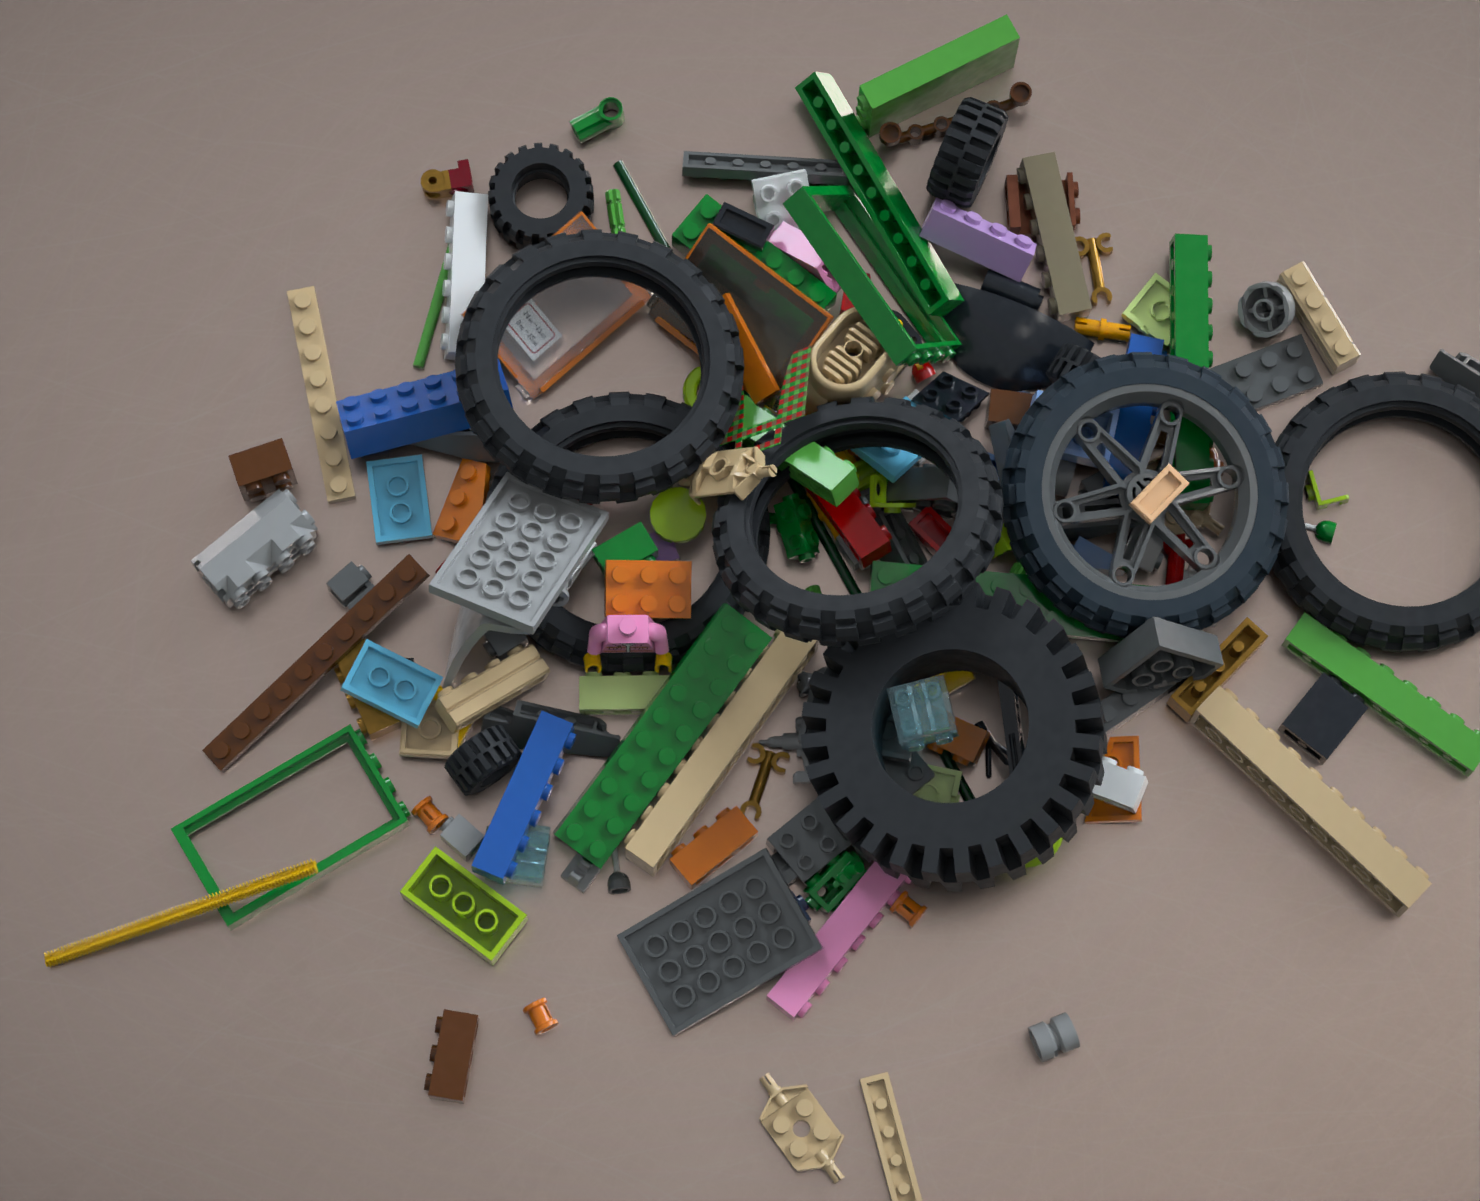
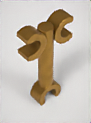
(1093, 248)
(767, 760)

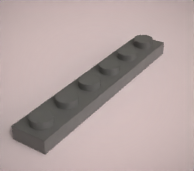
(758, 166)

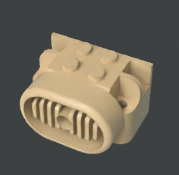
(841, 376)

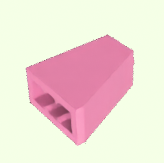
(797, 247)

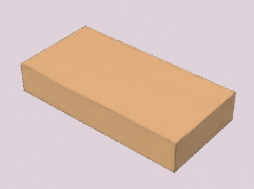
(1159, 494)

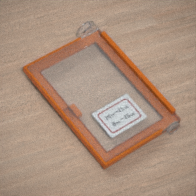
(565, 324)

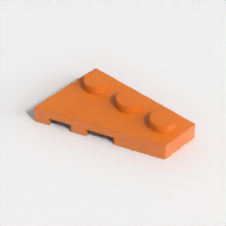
(463, 500)
(1126, 753)

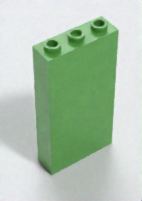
(937, 75)

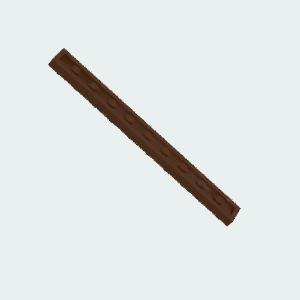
(315, 663)

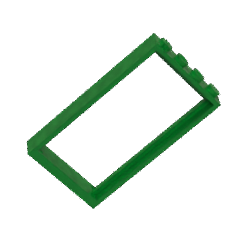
(807, 210)
(369, 764)

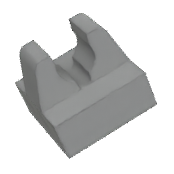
(580, 873)

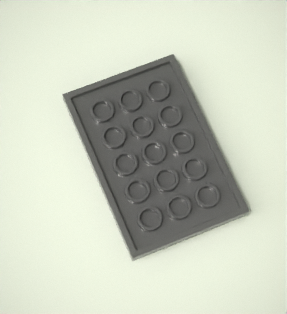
(720, 942)

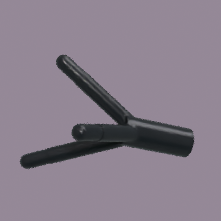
(996, 747)

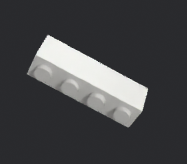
(1121, 786)

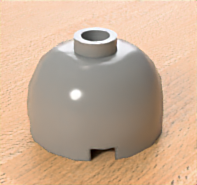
(1266, 308)

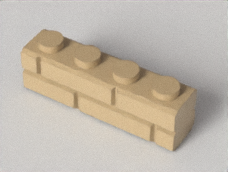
(1319, 319)
(491, 688)

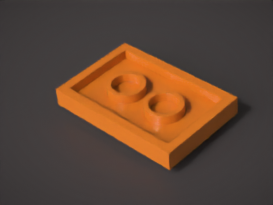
(648, 588)

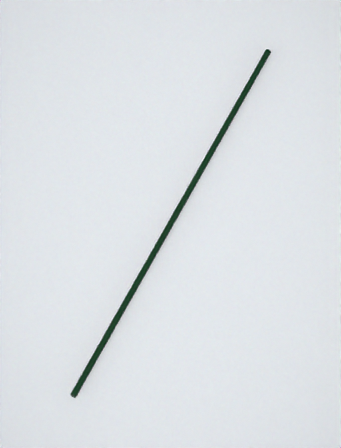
(796, 487)

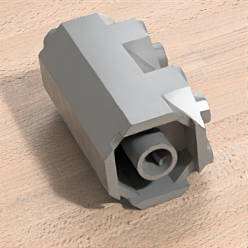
(257, 547)

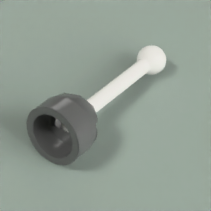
(618, 881)

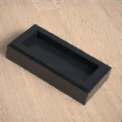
(743, 226)

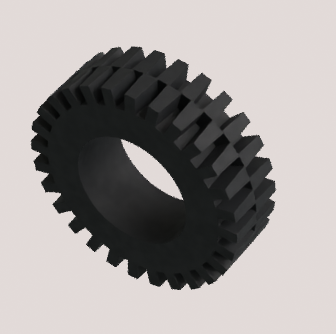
(979, 835)

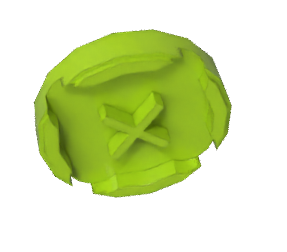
(677, 516)

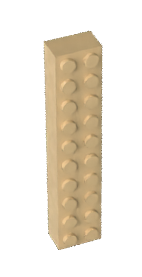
(717, 752)
(1310, 800)

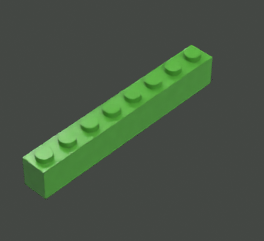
(1386, 694)

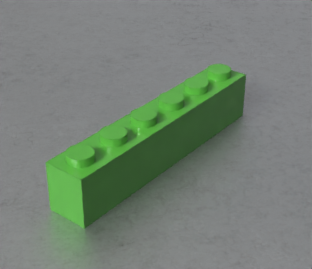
(811, 465)

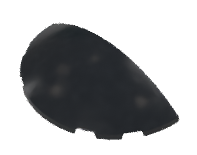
(1006, 341)

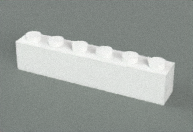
(464, 261)

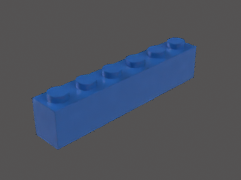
(1134, 421)
(523, 797)

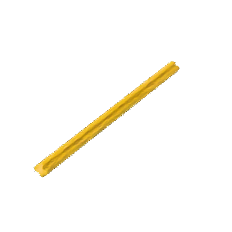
(180, 913)

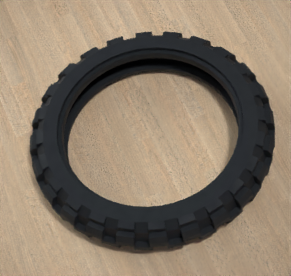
(607, 418)
(580, 475)
(1298, 565)
(897, 606)

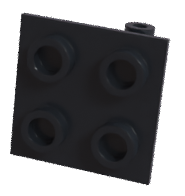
(951, 396)

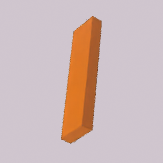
(756, 373)

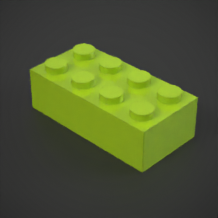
(464, 905)

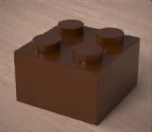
(263, 470)

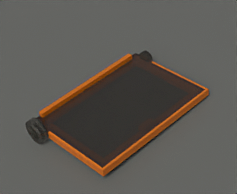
(772, 308)

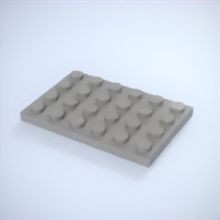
(518, 554)

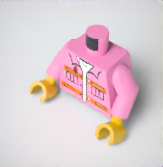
(627, 634)

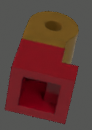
(445, 183)

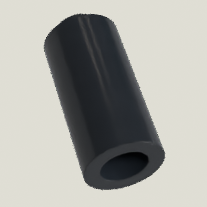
(1012, 289)

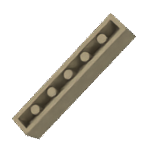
(1054, 236)

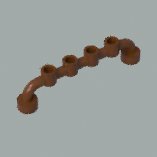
(891, 133)

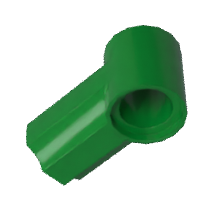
(595, 122)

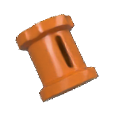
(434, 822)
(906, 914)
(540, 1016)

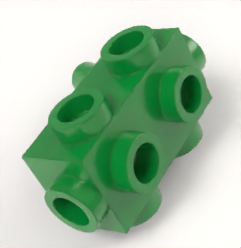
(795, 525)
(837, 878)

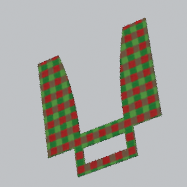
(791, 404)

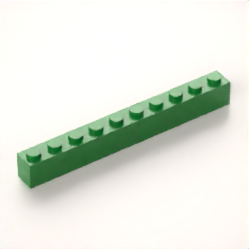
(879, 194)
(1190, 340)

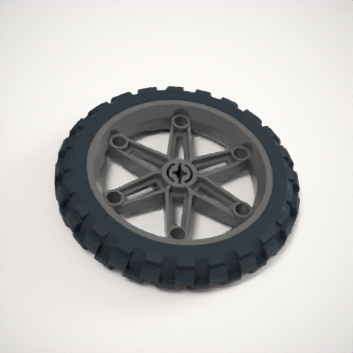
(1186, 391)

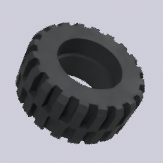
(967, 152)
(529, 166)

